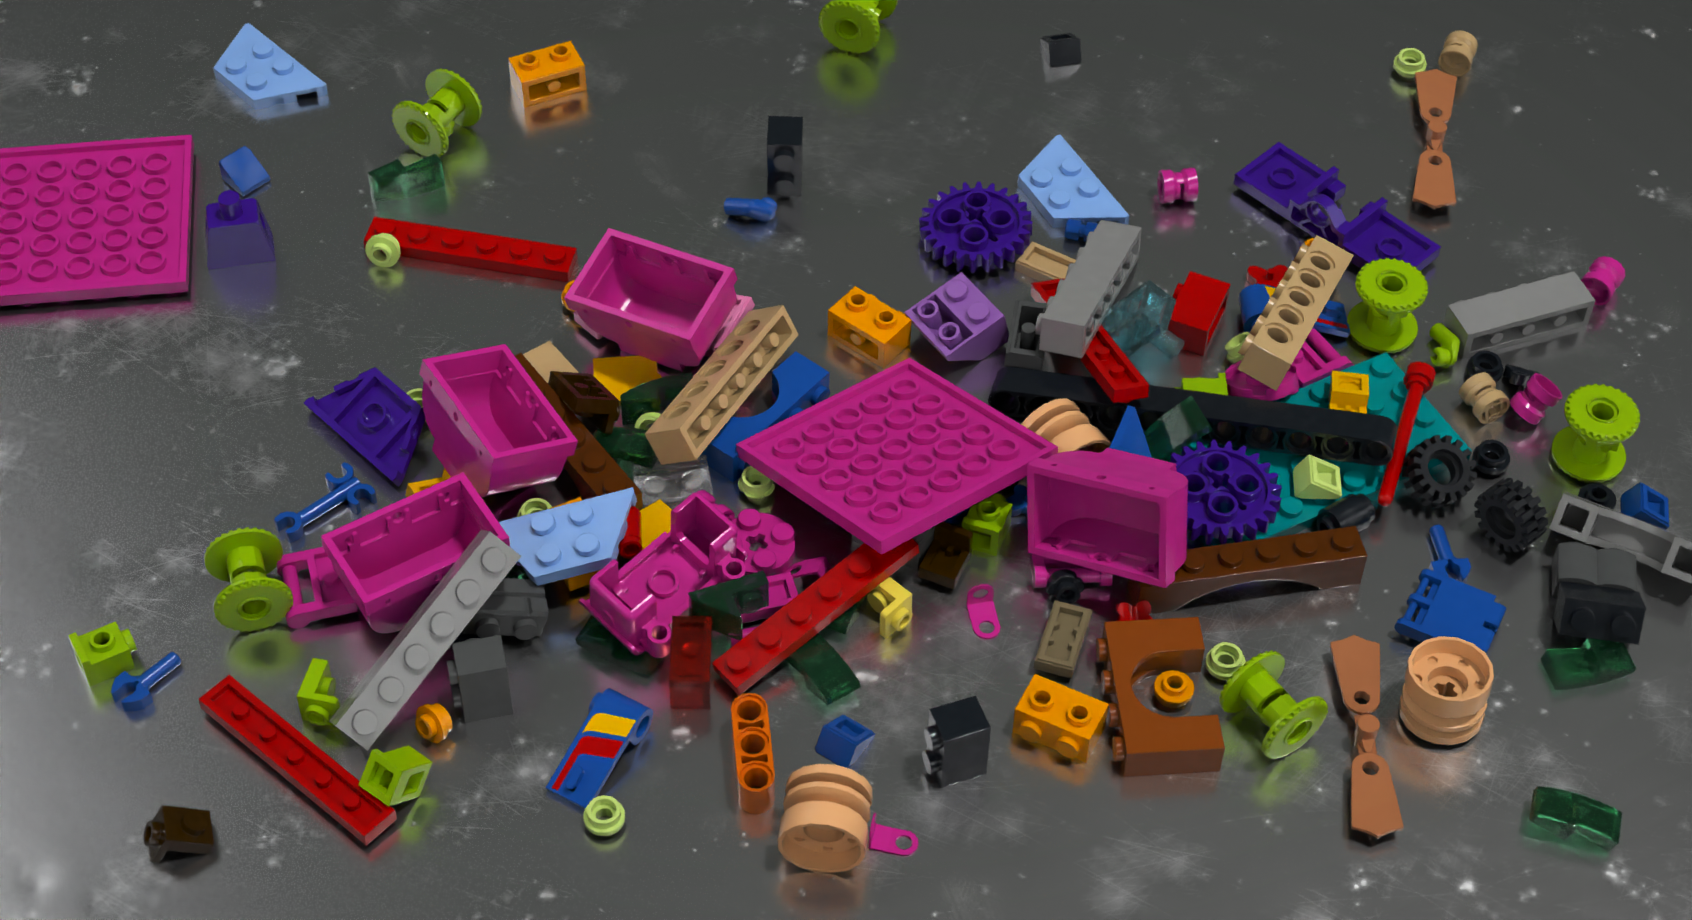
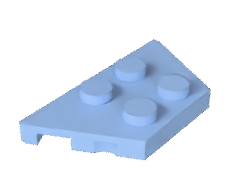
(264, 72)
(1067, 189)
(570, 537)

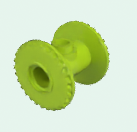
(854, 23)
(428, 125)
(1389, 296)
(1598, 424)
(252, 598)
(1257, 687)

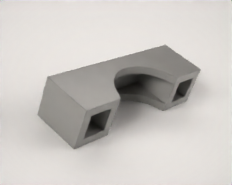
(1612, 529)

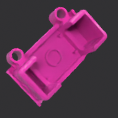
(655, 584)

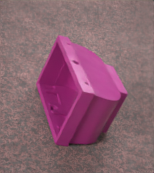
(653, 299)
(492, 421)
(1109, 513)
(406, 549)

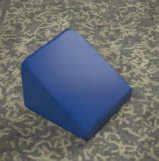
(243, 171)
(1646, 505)
(843, 740)

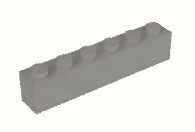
(1089, 289)
(425, 639)

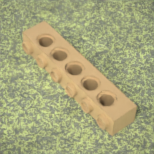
(1292, 311)
(721, 385)

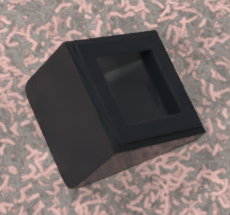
(1062, 49)

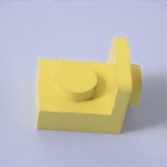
(893, 604)

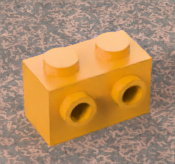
(547, 74)
(869, 327)
(1060, 718)

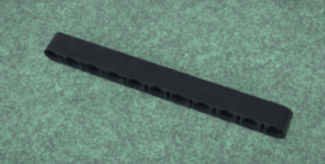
(1242, 420)

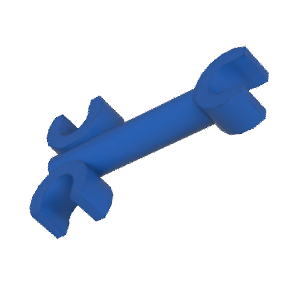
(342, 489)

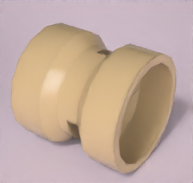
(1458, 53)
(1485, 399)

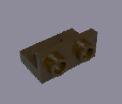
(587, 398)

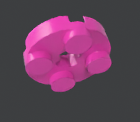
(1245, 386)
(773, 533)

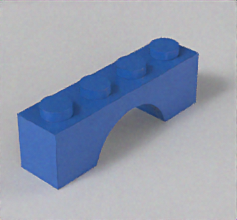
(795, 387)

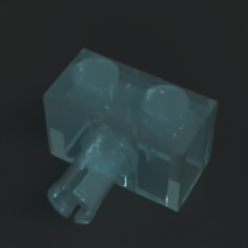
(1143, 319)

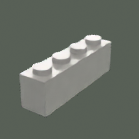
(1520, 314)

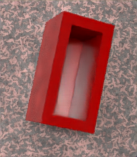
(1198, 310)

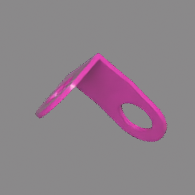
(811, 566)
(982, 610)
(884, 839)

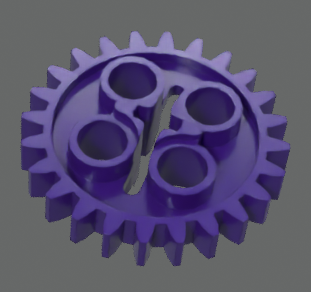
(975, 227)
(1227, 492)

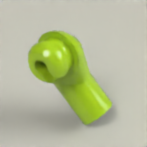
(1449, 346)

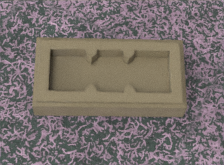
(1063, 639)

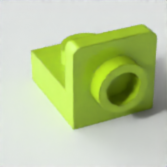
(317, 694)

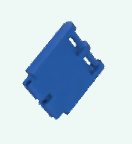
(1451, 611)

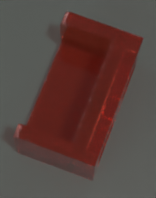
(691, 662)

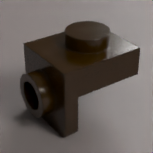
(947, 555)
(178, 830)

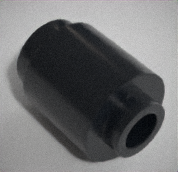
(1347, 512)

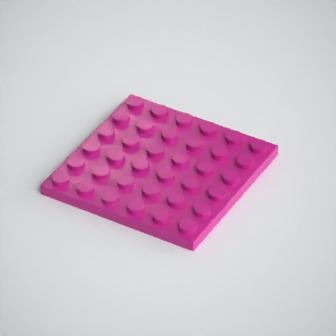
(95, 219)
(895, 454)

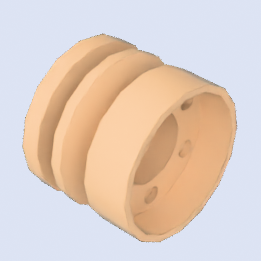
(1066, 427)
(1446, 690)
(825, 818)

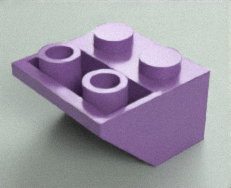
(960, 321)

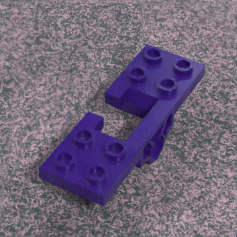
(1297, 186)

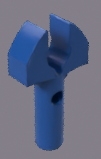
(1457, 566)
(141, 684)

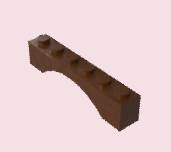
(591, 465)
(1316, 558)

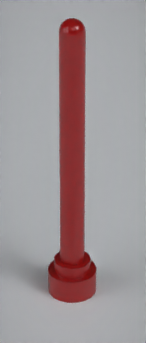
(1418, 380)

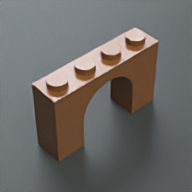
(1144, 739)

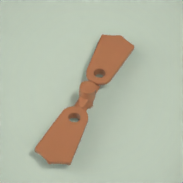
(1435, 97)
(1372, 796)

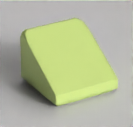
(1316, 479)

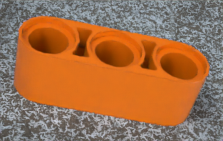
(753, 768)

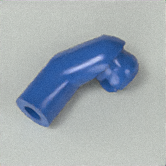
(753, 208)

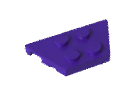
(374, 420)

